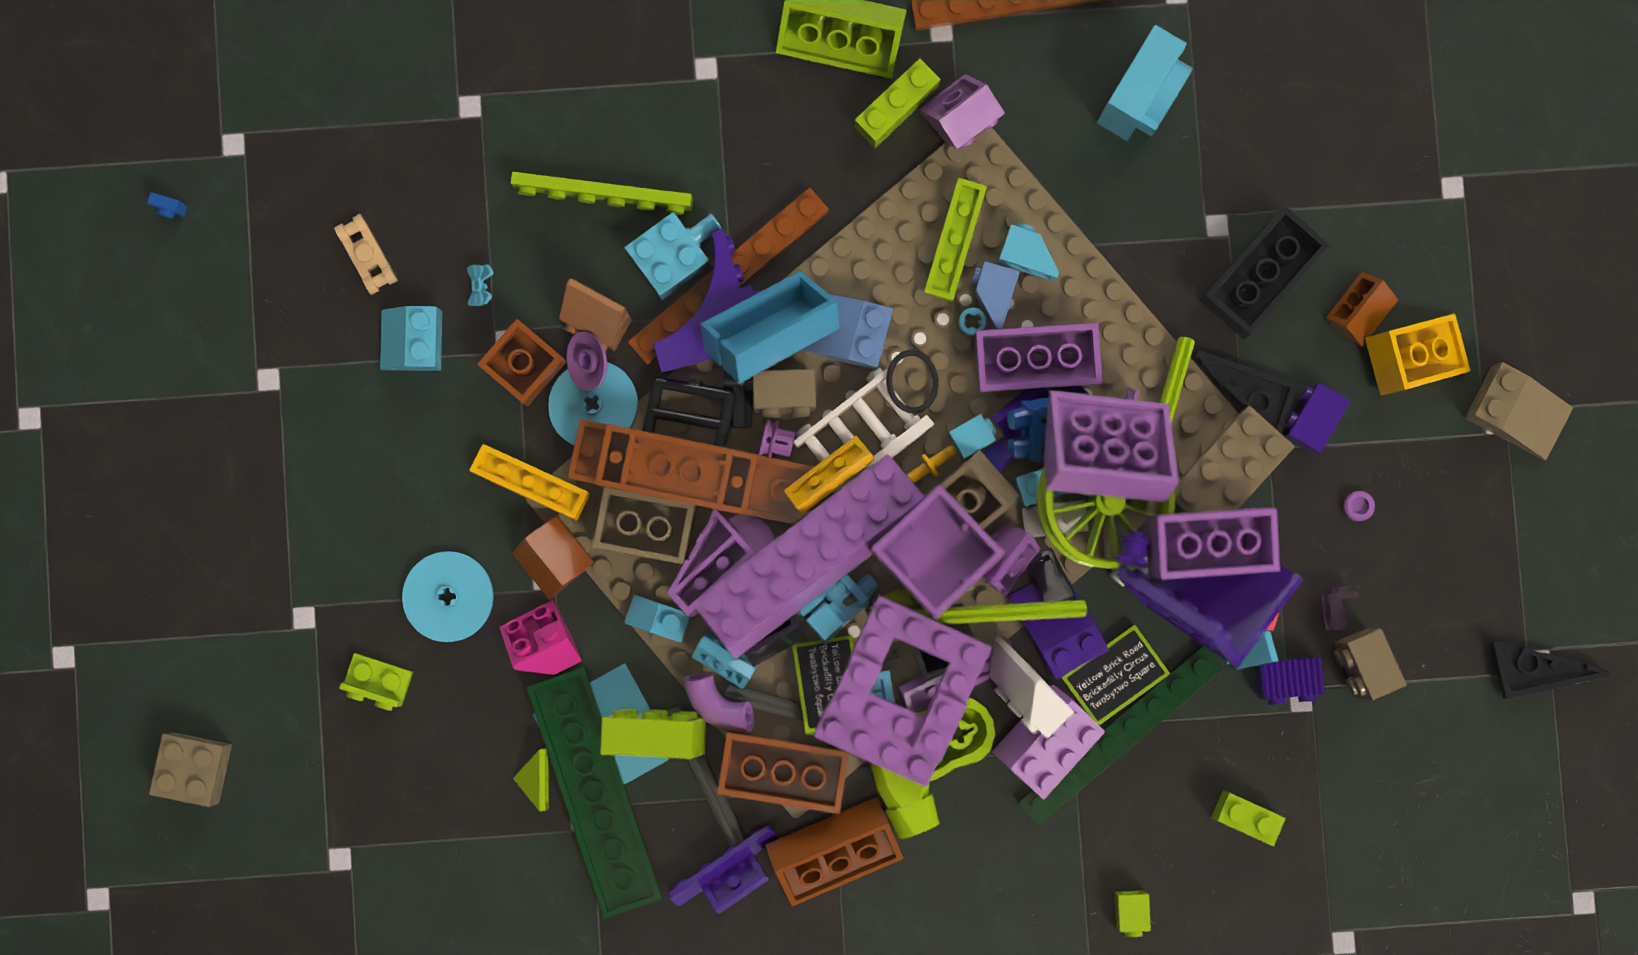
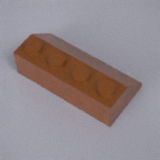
(834, 851)

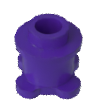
(1133, 550)

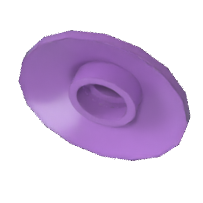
(586, 360)

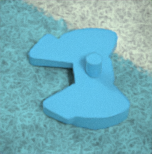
(478, 274)

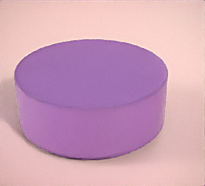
(1358, 506)

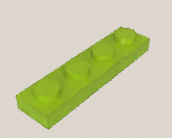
(955, 239)

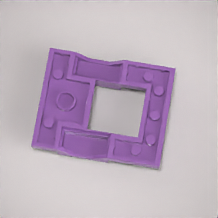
(883, 730)

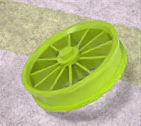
(1104, 508)

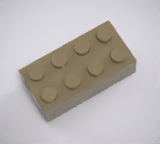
(1232, 465)

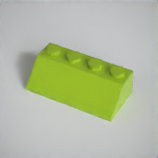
(842, 34)

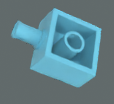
(671, 253)

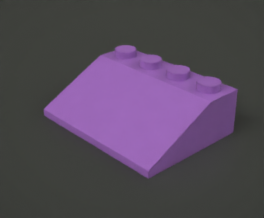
(1109, 447)

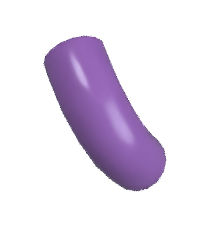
(714, 707)

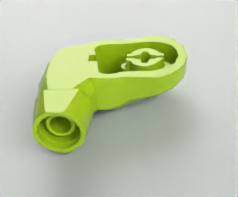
(909, 804)

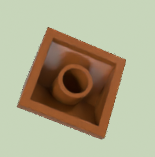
(553, 557)

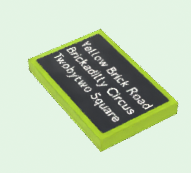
(819, 674)
(1116, 676)

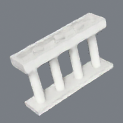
(890, 443)

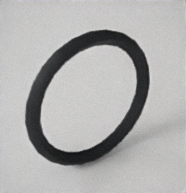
(896, 401)

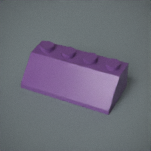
(1038, 357)

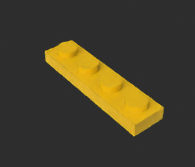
(530, 482)

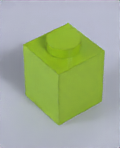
(1132, 912)

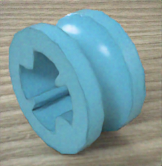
(972, 312)

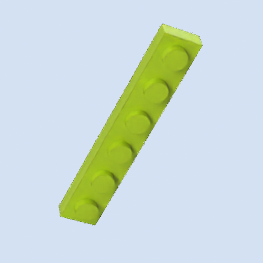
(614, 194)

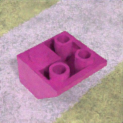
(540, 641)

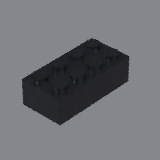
(1264, 272)

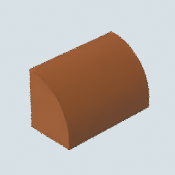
(1362, 308)

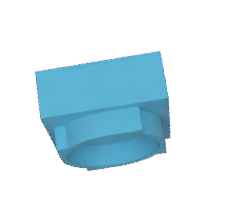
(1147, 86)

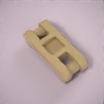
(366, 254)

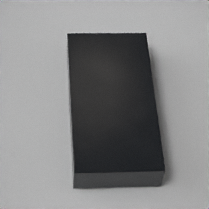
(1050, 578)

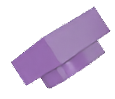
(937, 552)

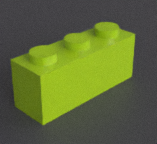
(897, 103)

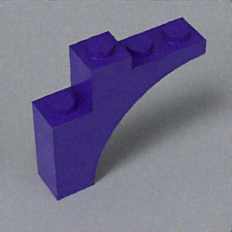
(686, 345)

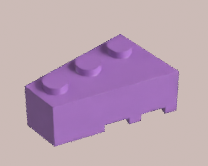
(714, 557)

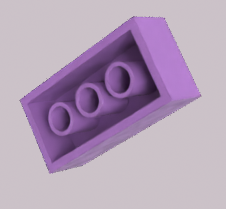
(1212, 543)

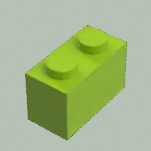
(1248, 818)

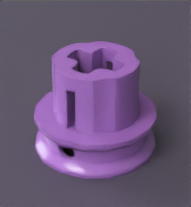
(776, 433)

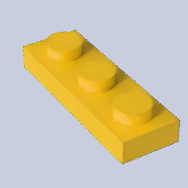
(829, 474)

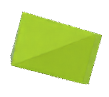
(534, 779)

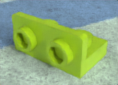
(376, 681)

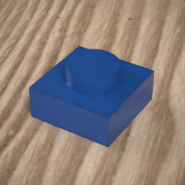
(166, 206)

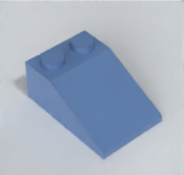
(859, 335)

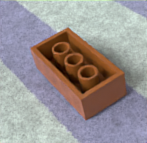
(783, 772)

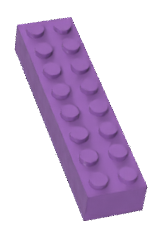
(808, 557)

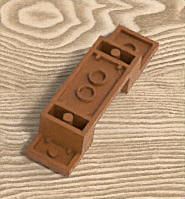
(685, 471)

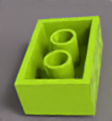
(653, 734)

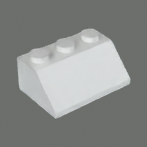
(1026, 690)

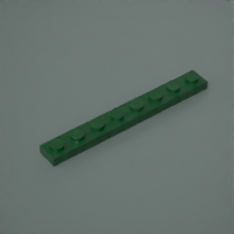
(1127, 731)

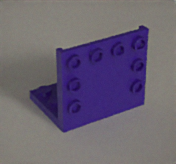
(1217, 610)

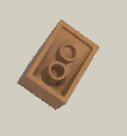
(594, 313)

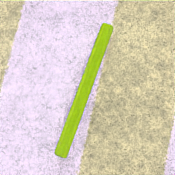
(1172, 388)
(1011, 612)

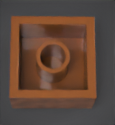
(522, 362)

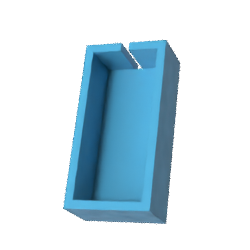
(770, 326)

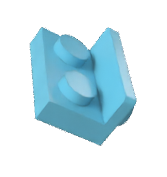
(717, 658)

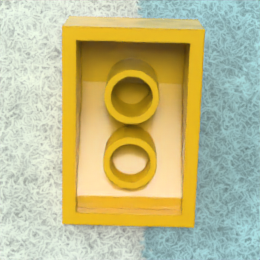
(1417, 354)

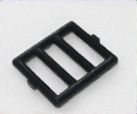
(692, 387)

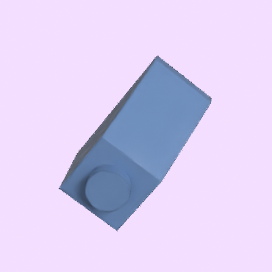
(994, 291)

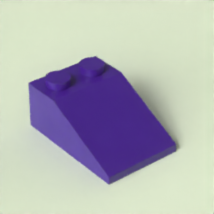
(1060, 642)

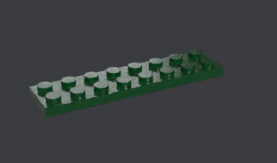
(594, 793)

